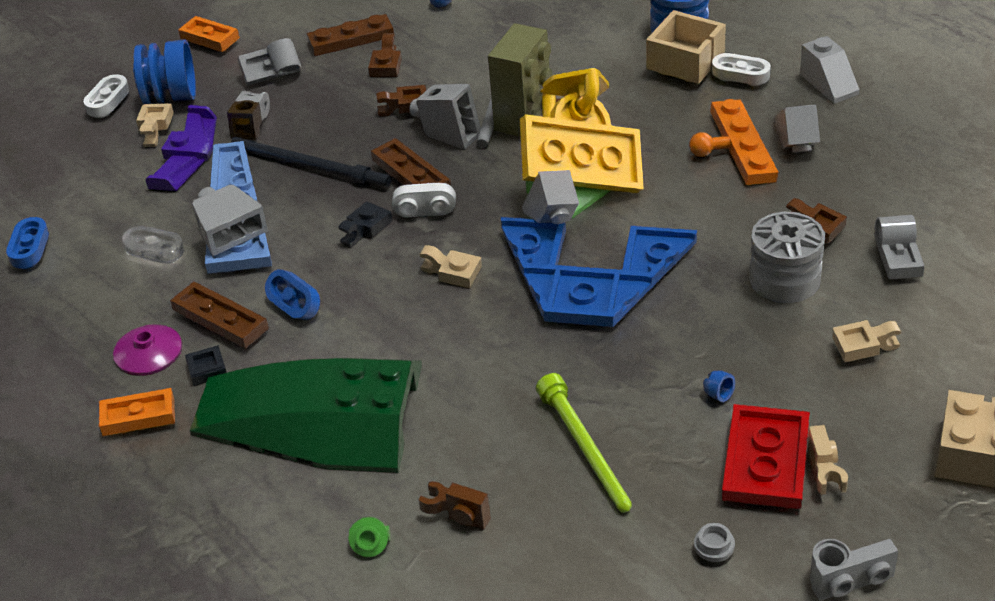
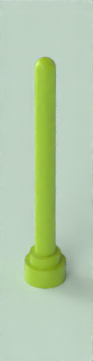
(554, 391)

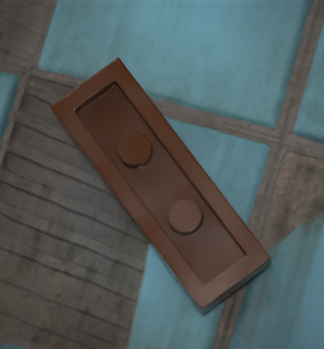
(349, 34)
(406, 165)
(219, 314)

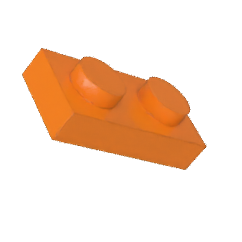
(209, 33)
(136, 412)

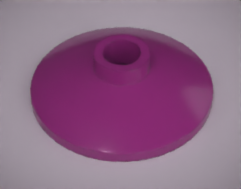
(147, 350)

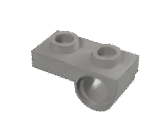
(269, 63)
(898, 246)
(839, 571)

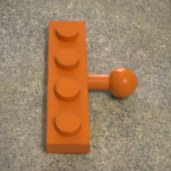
(741, 139)

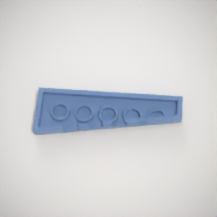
(232, 168)

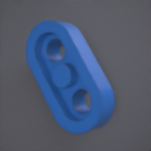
(27, 242)
(292, 294)

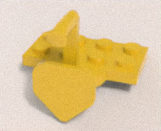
(580, 136)

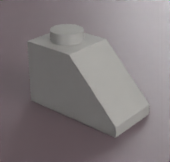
(828, 69)
(798, 128)
(551, 197)

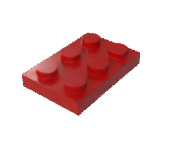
(766, 456)

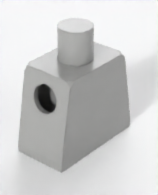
(448, 114)
(228, 217)

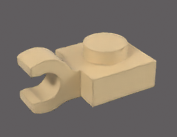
(153, 119)
(455, 268)
(863, 341)
(822, 455)

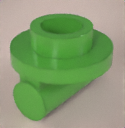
(369, 536)

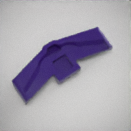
(185, 150)

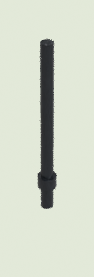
(359, 173)

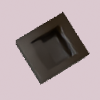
(247, 114)

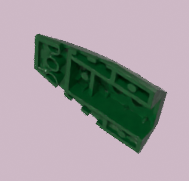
(313, 410)

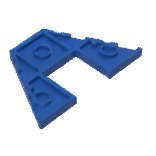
(589, 293)

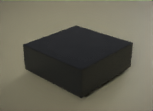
(205, 364)

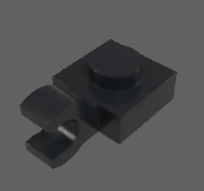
(365, 220)

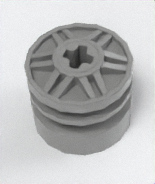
(786, 257)

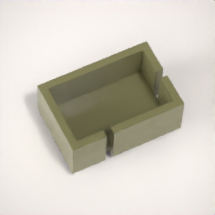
(516, 76)

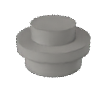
(714, 542)

